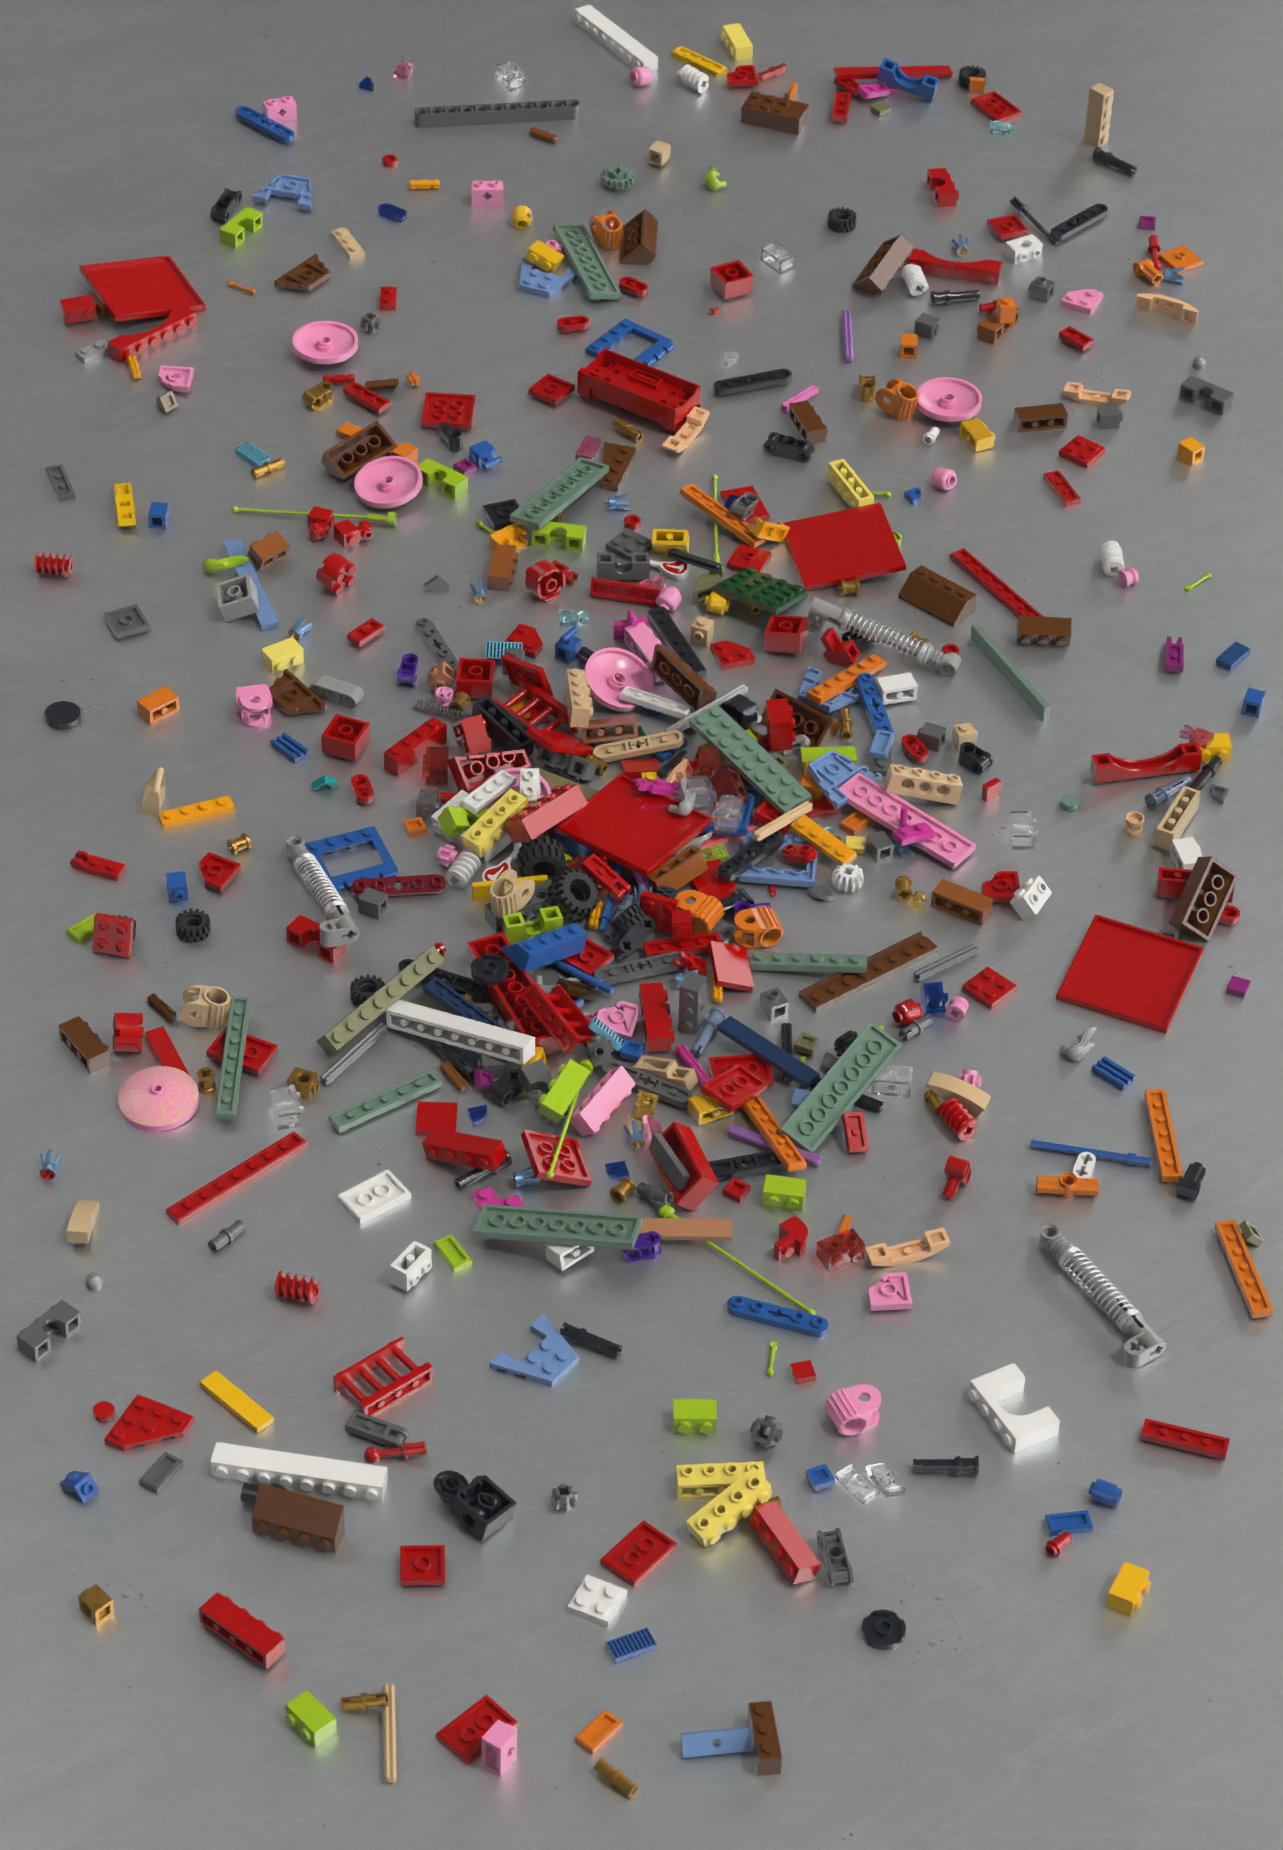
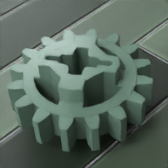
(617, 177)

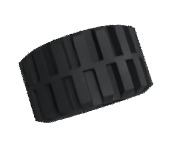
(542, 857)
(581, 887)

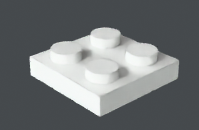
(597, 1600)

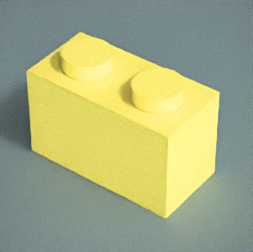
(282, 655)

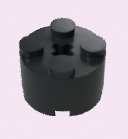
(741, 710)

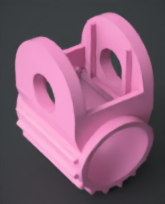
(254, 701)
(847, 1409)

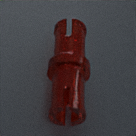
(772, 72)

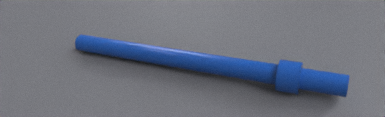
(605, 916)
(594, 982)
(1130, 1158)

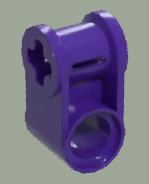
(408, 669)
(643, 1247)

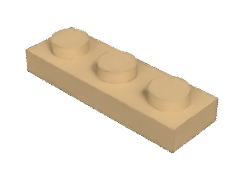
(347, 243)

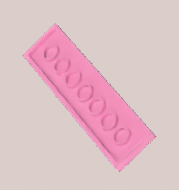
(885, 809)

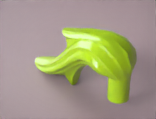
(711, 180)
(216, 565)

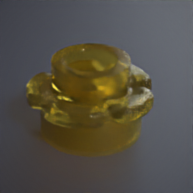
(919, 899)

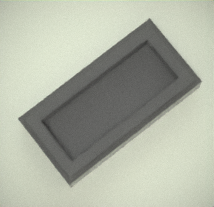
(161, 1472)

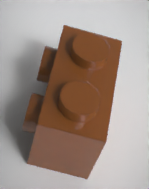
(268, 550)

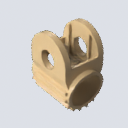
(505, 902)
(211, 1007)

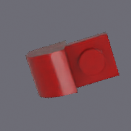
(839, 652)
(793, 1239)

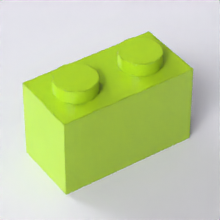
(784, 1192)
(694, 1415)
(310, 1718)

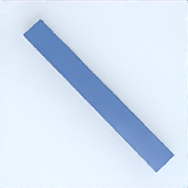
(266, 616)

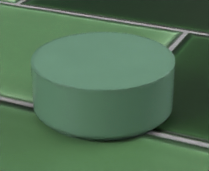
(1069, 802)

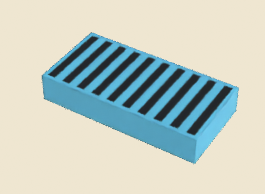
(252, 454)
(496, 650)
(600, 1027)

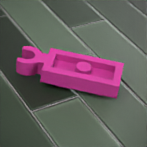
(875, 90)
(658, 786)

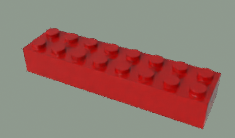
(508, 994)

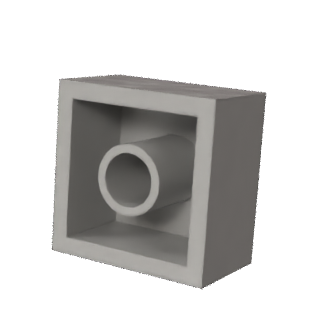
(237, 597)

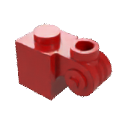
(320, 522)
(349, 535)

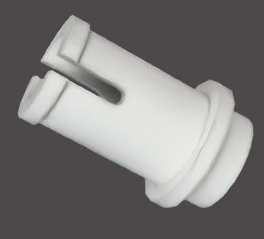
(930, 437)

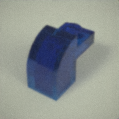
(933, 997)

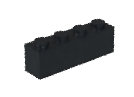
(502, 726)

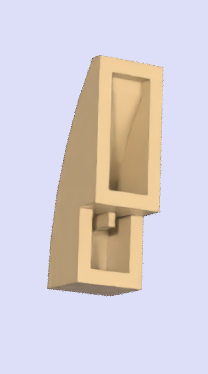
(668, 1070)
(951, 1087)
(82, 1221)

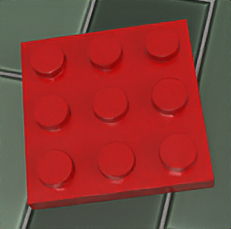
(450, 408)
(570, 1162)

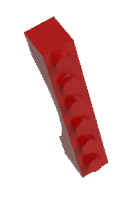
(981, 271)
(180, 320)
(1180, 759)

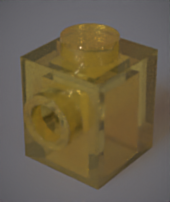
(644, 1104)

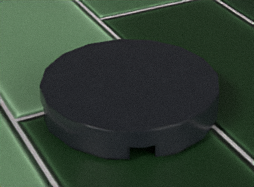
(62, 714)
(490, 969)
(883, 1630)

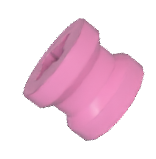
(1128, 577)
(443, 696)
(957, 1008)

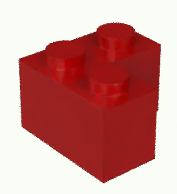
(472, 735)

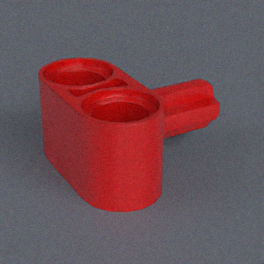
(956, 1172)

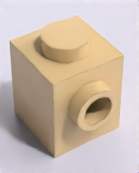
(659, 153)
(702, 631)
(963, 733)

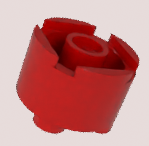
(336, 573)
(544, 580)
(128, 1032)

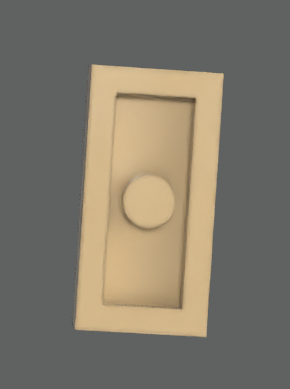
(154, 793)

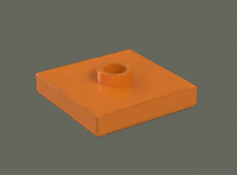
(1180, 258)

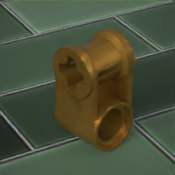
(867, 387)
(319, 395)

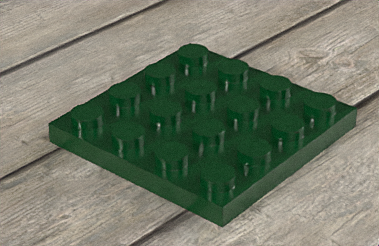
(761, 590)

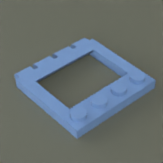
(781, 877)

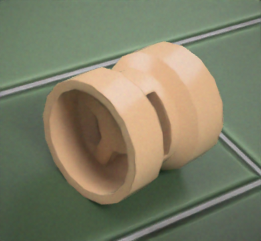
(1134, 824)

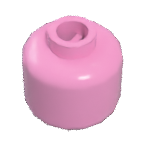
(640, 76)
(943, 478)
(669, 599)

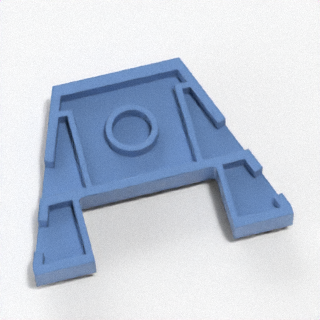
(287, 186)
(543, 283)
(841, 700)
(833, 771)
(544, 1363)

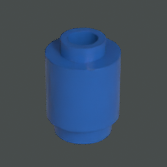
(1105, 1492)

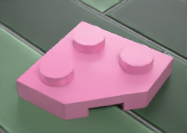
(1082, 300)
(176, 377)
(621, 1018)
(891, 1293)

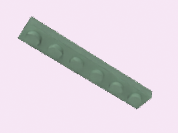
(808, 962)
(385, 1101)

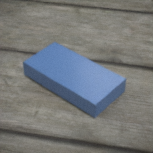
(881, 744)

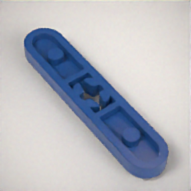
(265, 124)
(870, 694)
(789, 1319)

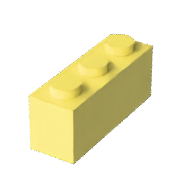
(737, 42)

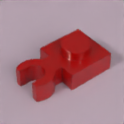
(569, 575)

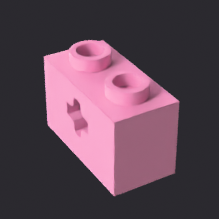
(280, 109)
(487, 193)
(499, 1747)

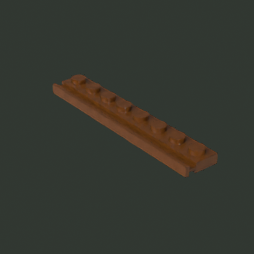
(878, 968)

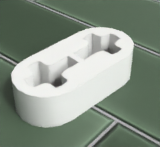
(1087, 1169)

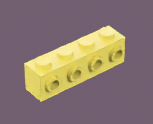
(848, 484)
(490, 826)
(709, 1479)
(729, 1507)

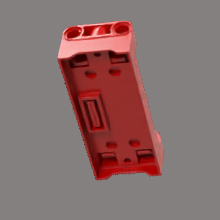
(639, 389)

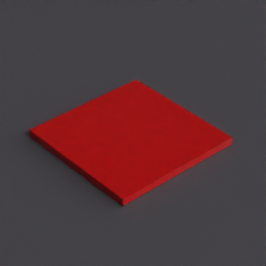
(141, 287)
(843, 546)
(632, 826)
(1130, 973)

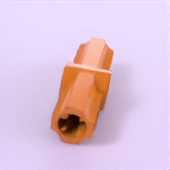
(1067, 1185)

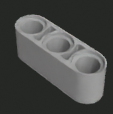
(337, 691)

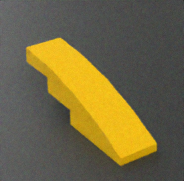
(124, 504)

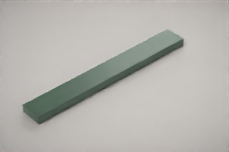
(1010, 672)
(233, 1058)

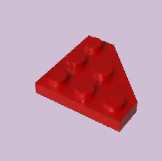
(147, 1424)

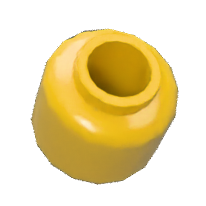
(521, 217)
(717, 603)

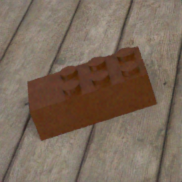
(774, 113)

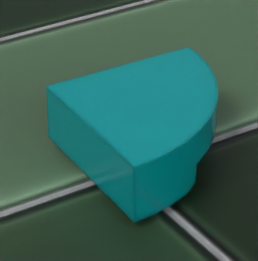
(324, 781)

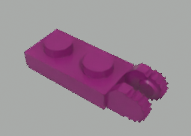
(1174, 655)

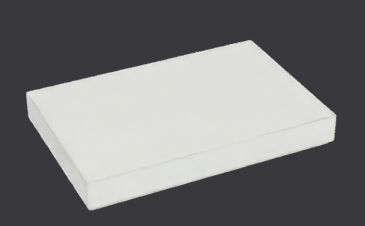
(374, 1196)

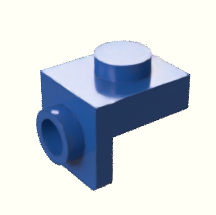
(81, 1484)

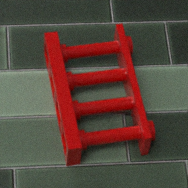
(538, 698)
(559, 1015)
(385, 1395)

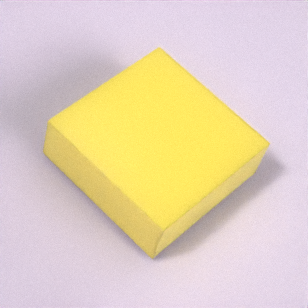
(856, 843)

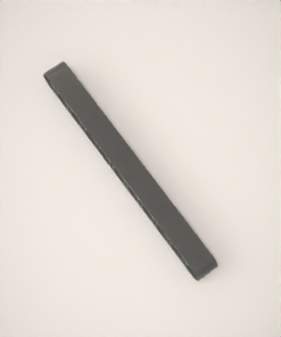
(496, 113)

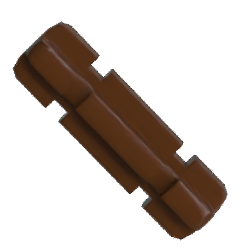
(160, 1006)

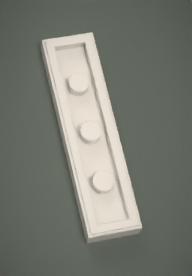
(655, 702)
(488, 792)

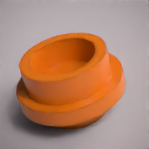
(413, 379)

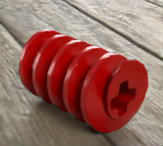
(53, 565)
(958, 1119)
(297, 1289)

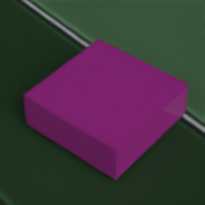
(1147, 222)
(465, 467)
(1238, 986)
(483, 1079)

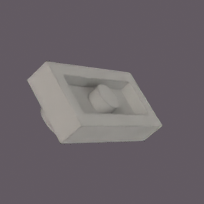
(92, 352)

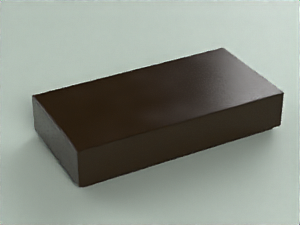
(577, 989)

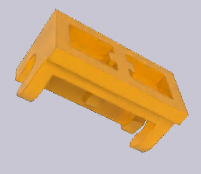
(769, 531)
(509, 536)

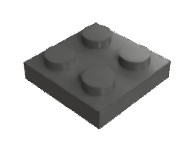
(628, 543)
(126, 621)

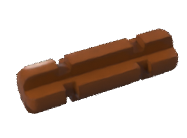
(544, 135)
(454, 1077)

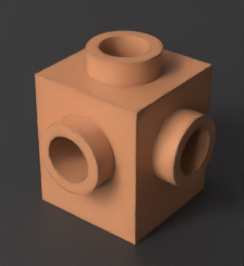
(441, 676)

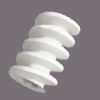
(693, 78)
(915, 279)
(1112, 558)
(463, 868)

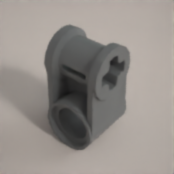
(744, 505)

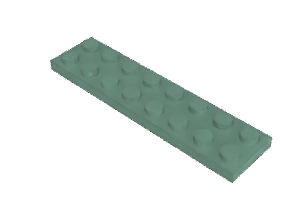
(587, 261)
(559, 493)
(750, 759)
(841, 1087)
(558, 1226)

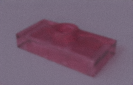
(588, 448)
(651, 1126)

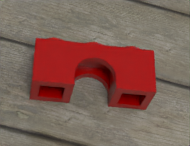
(945, 191)
(306, 931)

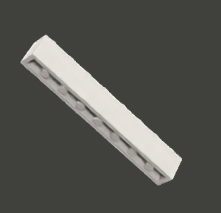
(615, 38)
(460, 1032)
(299, 1471)

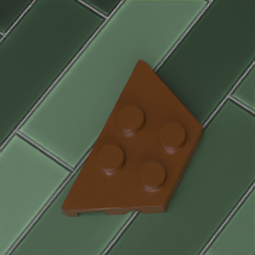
(305, 275)
(294, 696)

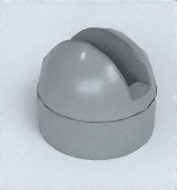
(1199, 363)
(94, 1281)

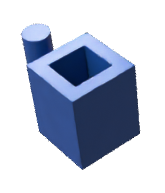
(483, 455)
(568, 646)

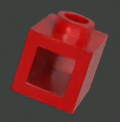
(681, 924)

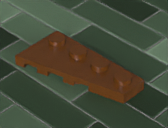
(619, 460)

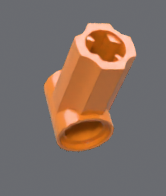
(1146, 268)

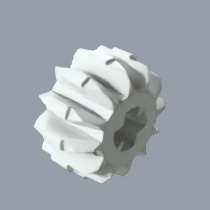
(847, 877)

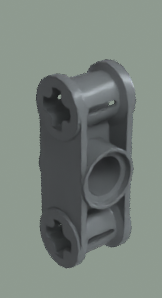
(834, 1557)

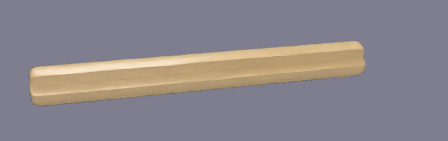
(782, 821)
(389, 1736)

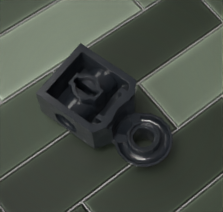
(477, 1505)

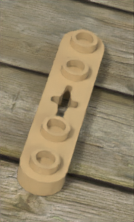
(648, 744)

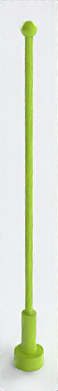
(390, 518)
(716, 557)
(549, 1174)
(668, 1212)

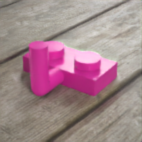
(618, 627)
(913, 833)

